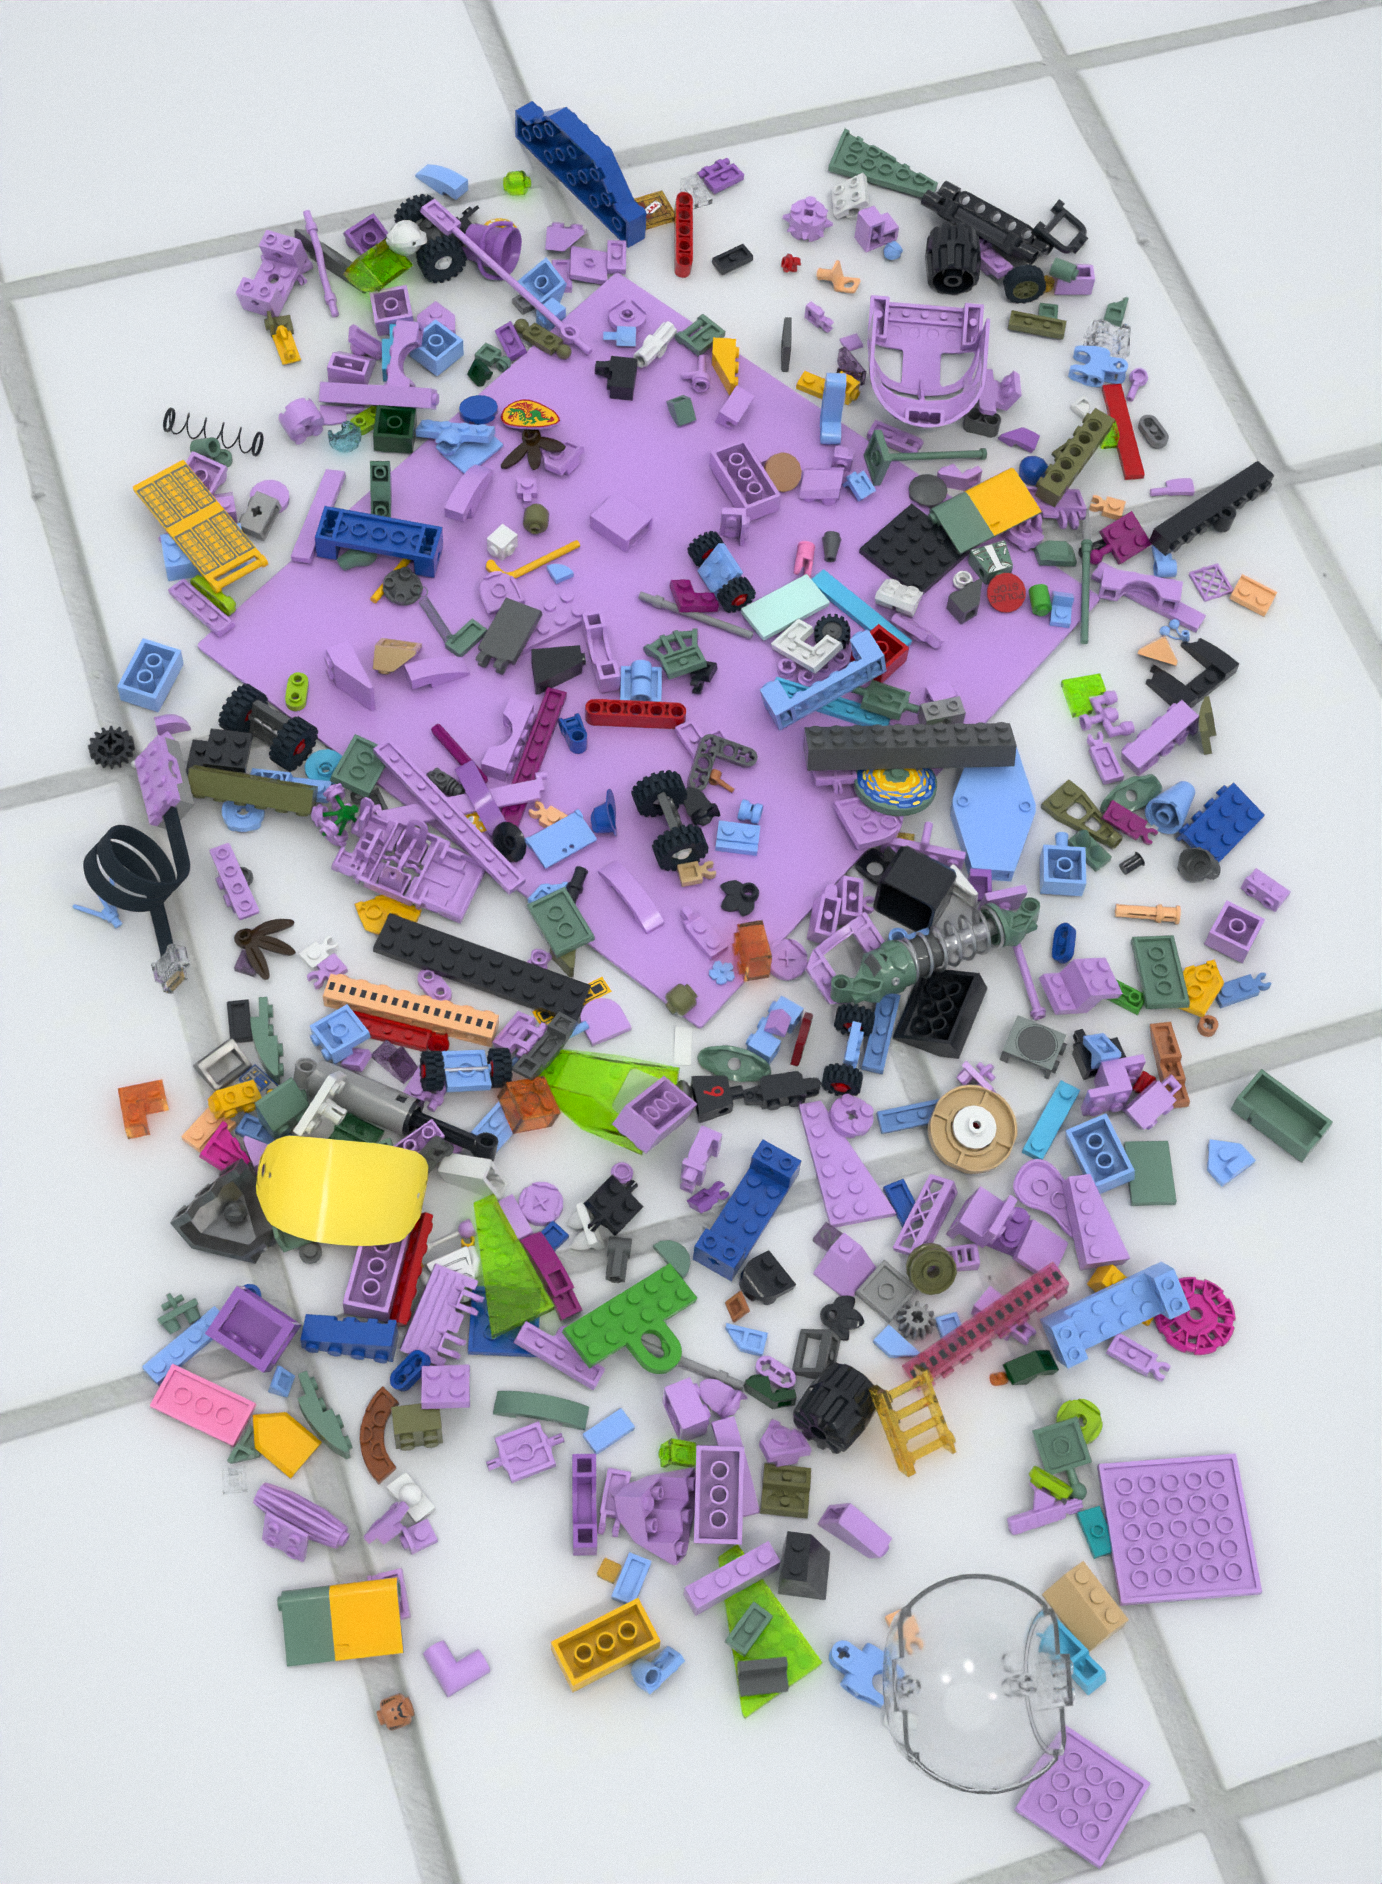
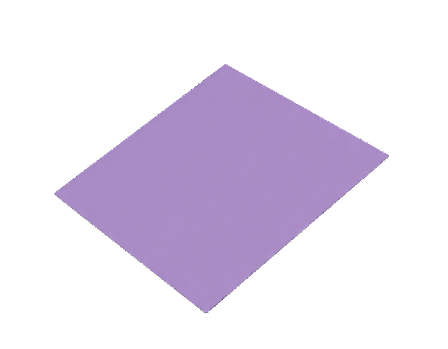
(667, 474)

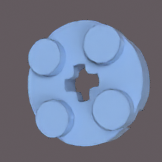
(239, 822)

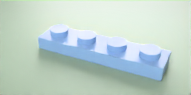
(181, 1348)

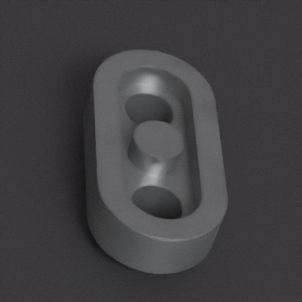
(1155, 434)

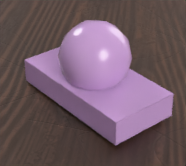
(364, 343)

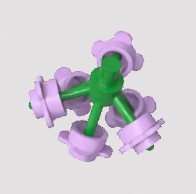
(341, 813)

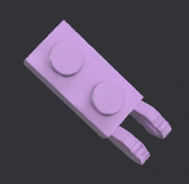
(614, 1482)

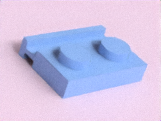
(737, 838)
(495, 1123)

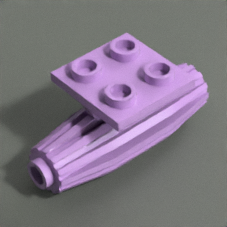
(295, 1520)

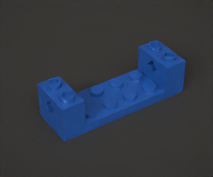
(380, 536)
(747, 1211)

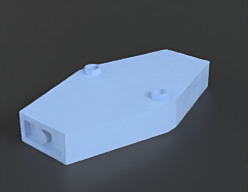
(993, 817)

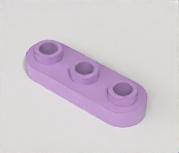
(832, 666)

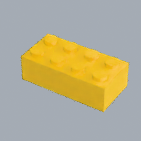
(605, 1645)

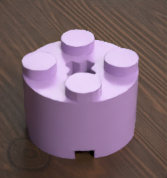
(301, 420)

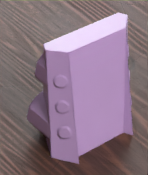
(822, 485)

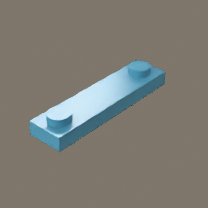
(1051, 1121)

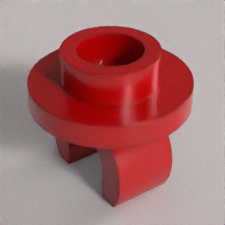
(790, 263)
(438, 1042)

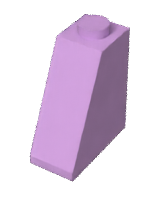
(855, 1530)

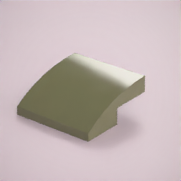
(1206, 725)
(785, 1491)

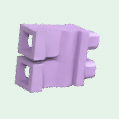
(694, 1167)

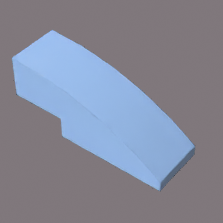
(443, 180)

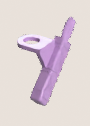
(1043, 1512)

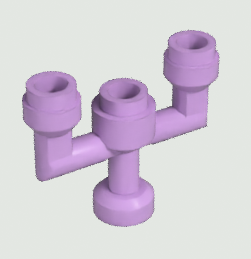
(1106, 716)

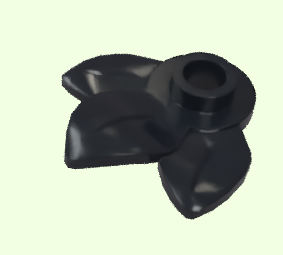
(736, 897)
(845, 1316)

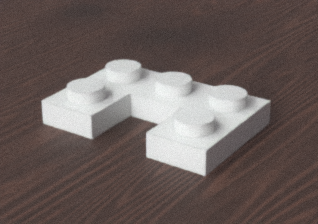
(792, 646)

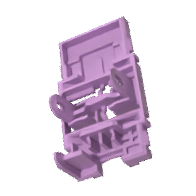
(444, 883)

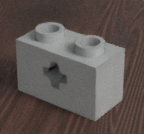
(260, 515)
(942, 711)

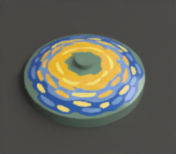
(896, 790)

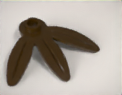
(532, 442)
(256, 938)

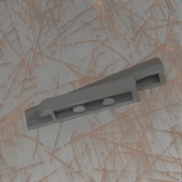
(333, 260)

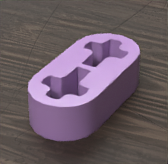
(777, 1368)

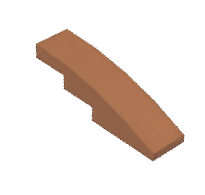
(1169, 1059)

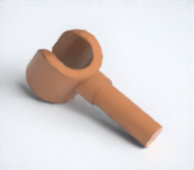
(714, 779)

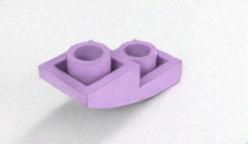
(515, 1217)

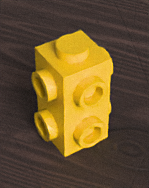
(234, 1099)

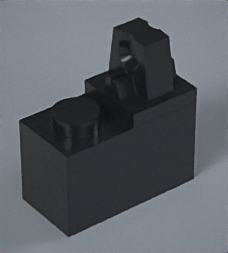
(620, 374)
(1083, 1056)

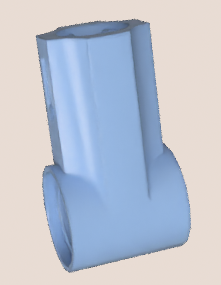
(1163, 565)

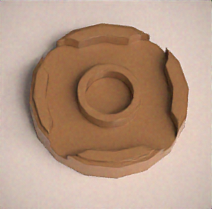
(783, 471)

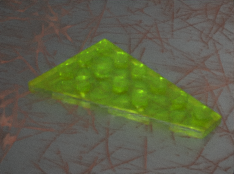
(777, 1640)

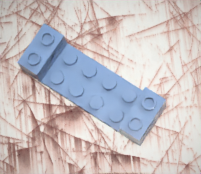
(868, 665)
(1113, 1311)

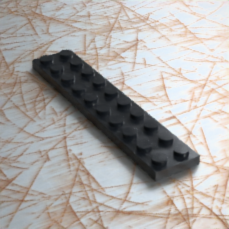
(481, 967)

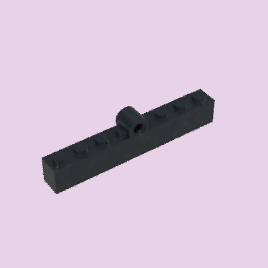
(1212, 509)

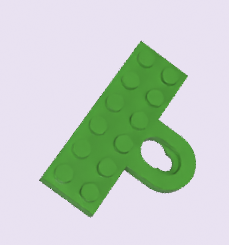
(629, 1317)

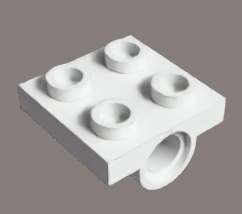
(850, 197)
(898, 595)

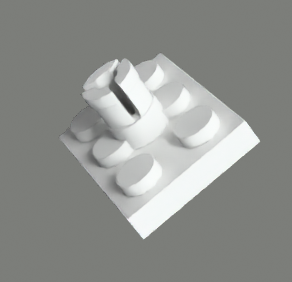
(323, 1105)

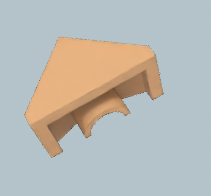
(1159, 650)

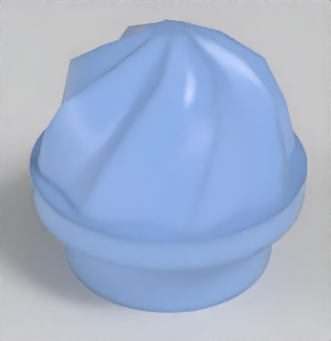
(892, 250)

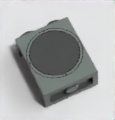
(1034, 1045)

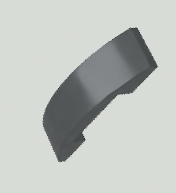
(547, 1048)

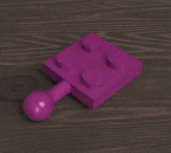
(1123, 539)

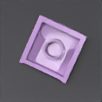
(208, 471)

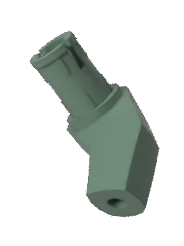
(356, 558)

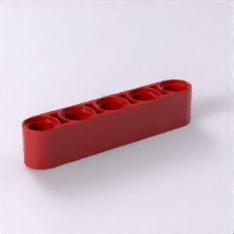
(683, 234)
(626, 710)

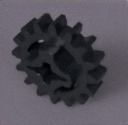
(107, 754)

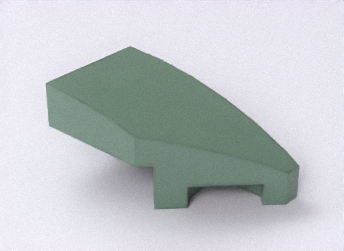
(245, 1449)

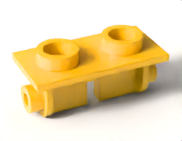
(285, 345)

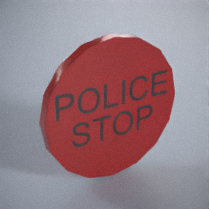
(1006, 592)

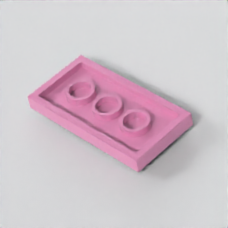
(203, 1405)

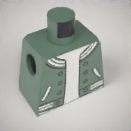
(990, 561)

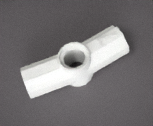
(655, 344)

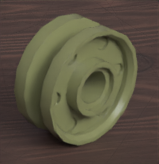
(940, 1277)

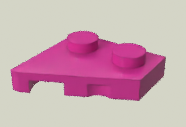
(223, 1149)

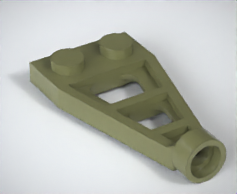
(1066, 797)

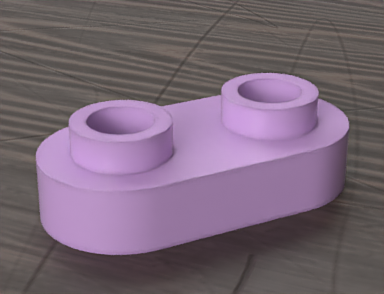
(434, 985)

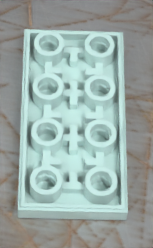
(784, 606)

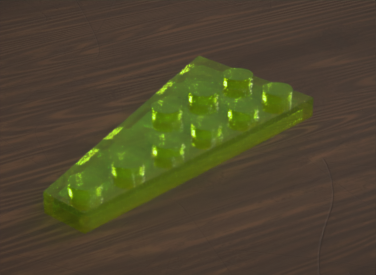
(509, 1278)

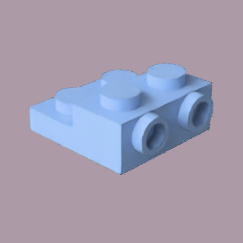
(338, 1034)

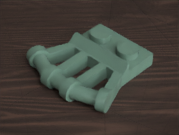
(680, 661)

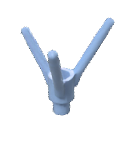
(108, 913)

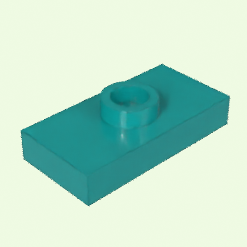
(1095, 1531)

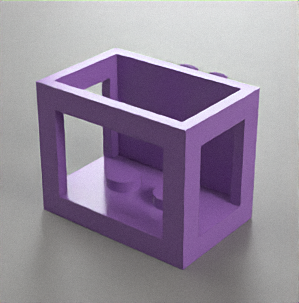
(253, 1329)

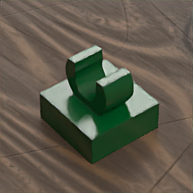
(479, 372)

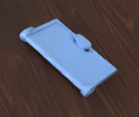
(560, 836)

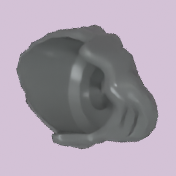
(1198, 864)

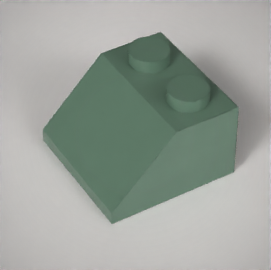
(281, 1109)

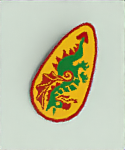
(529, 415)

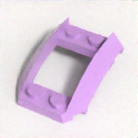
(818, 966)

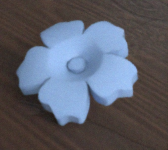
(722, 972)

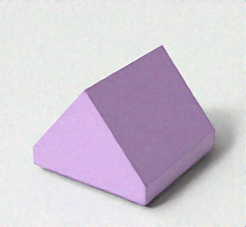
(778, 1022)

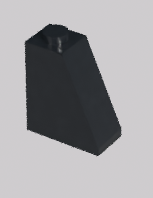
(555, 666)

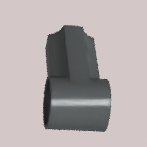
(618, 1255)

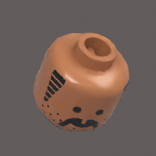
(395, 1711)

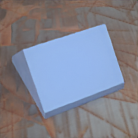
(544, 282)

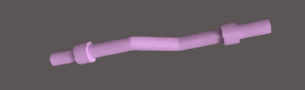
(329, 296)

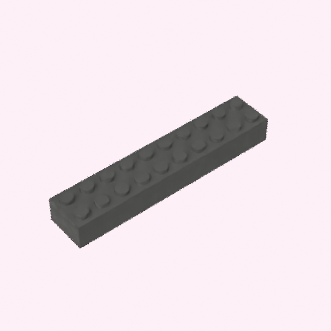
(909, 746)

